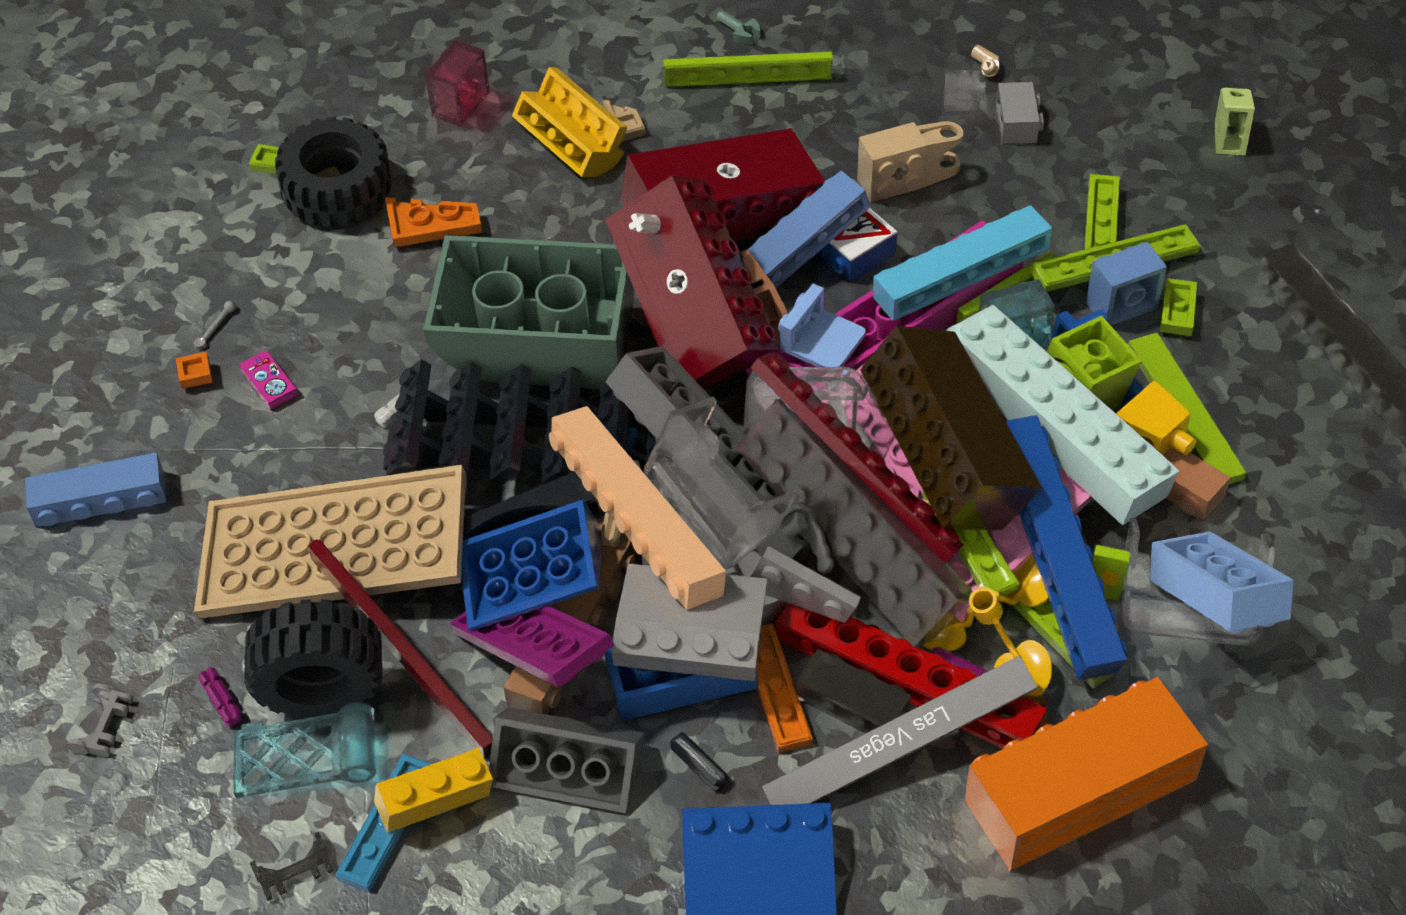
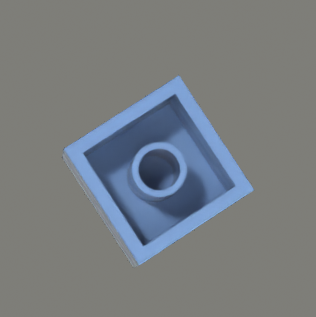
(1126, 283)

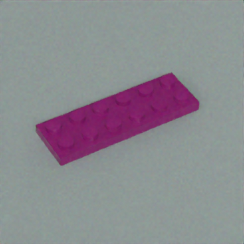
(541, 642)

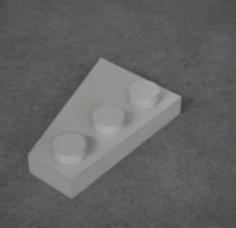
(804, 587)

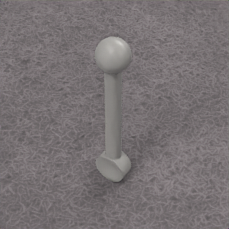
(200, 342)

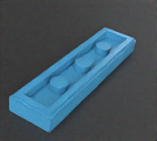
(373, 844)

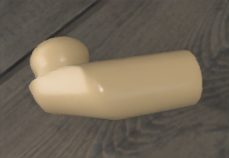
(989, 60)

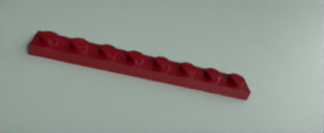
(857, 456)

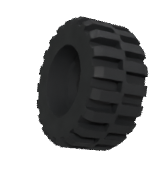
(339, 197)
(312, 658)

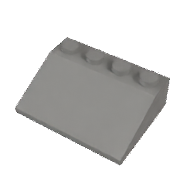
(706, 640)

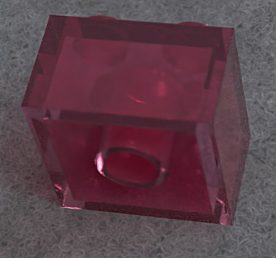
(457, 83)

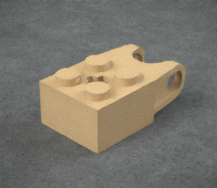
(906, 158)

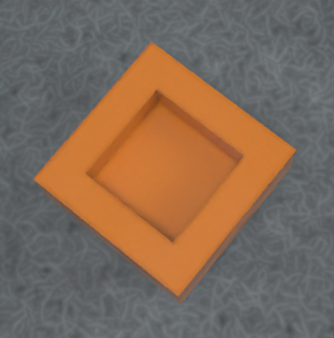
(194, 370)

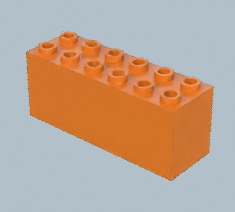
(1084, 772)

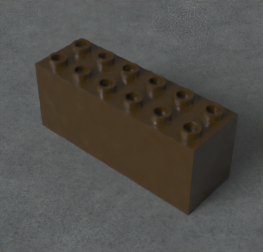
(950, 429)

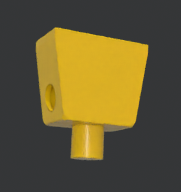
(1159, 419)

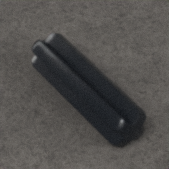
(699, 761)

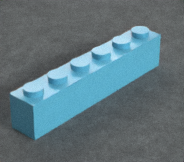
(961, 262)

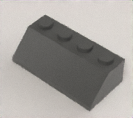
(565, 759)

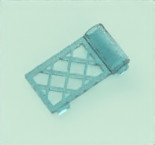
(351, 754)

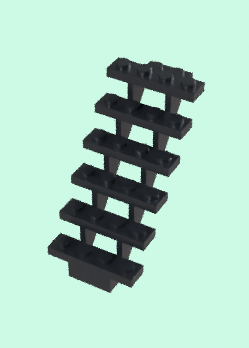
(514, 411)

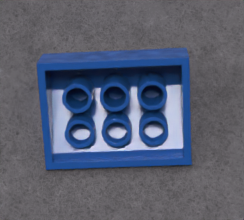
(530, 564)
(759, 860)

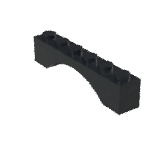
(529, 504)

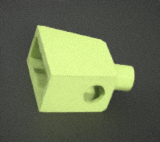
(1237, 111)

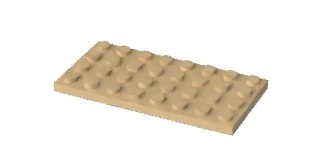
(382, 529)

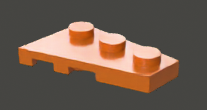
(428, 222)

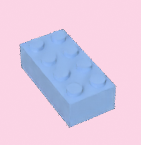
(1221, 581)

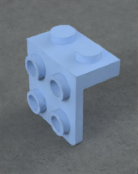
(816, 333)

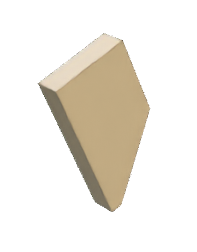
(629, 117)

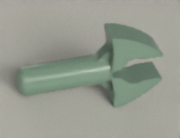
(742, 31)

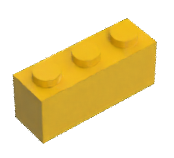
(432, 790)

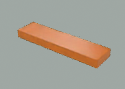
(779, 695)

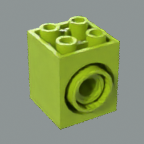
(1097, 359)

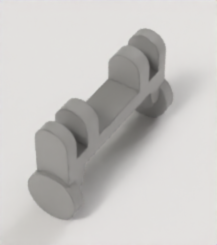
(112, 706)

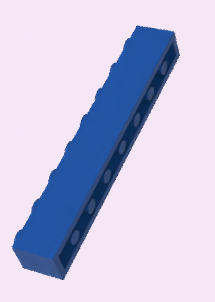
(1066, 562)

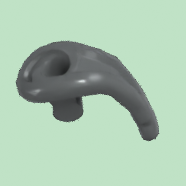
(803, 521)

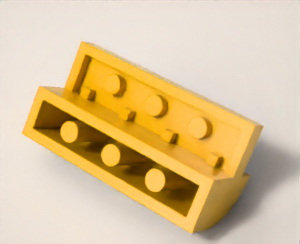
(572, 124)

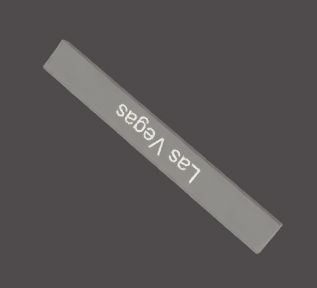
(902, 735)

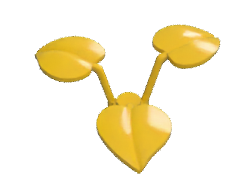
(987, 609)

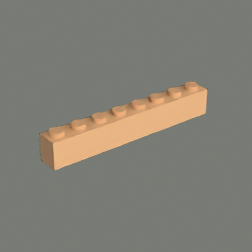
(638, 508)

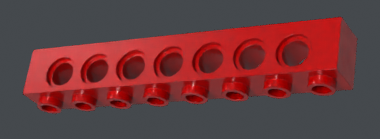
(797, 630)

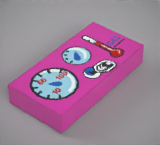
(268, 379)

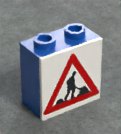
(860, 246)

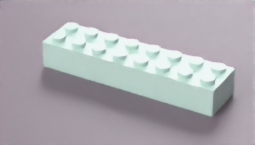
(1083, 432)

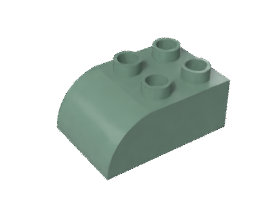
(530, 307)

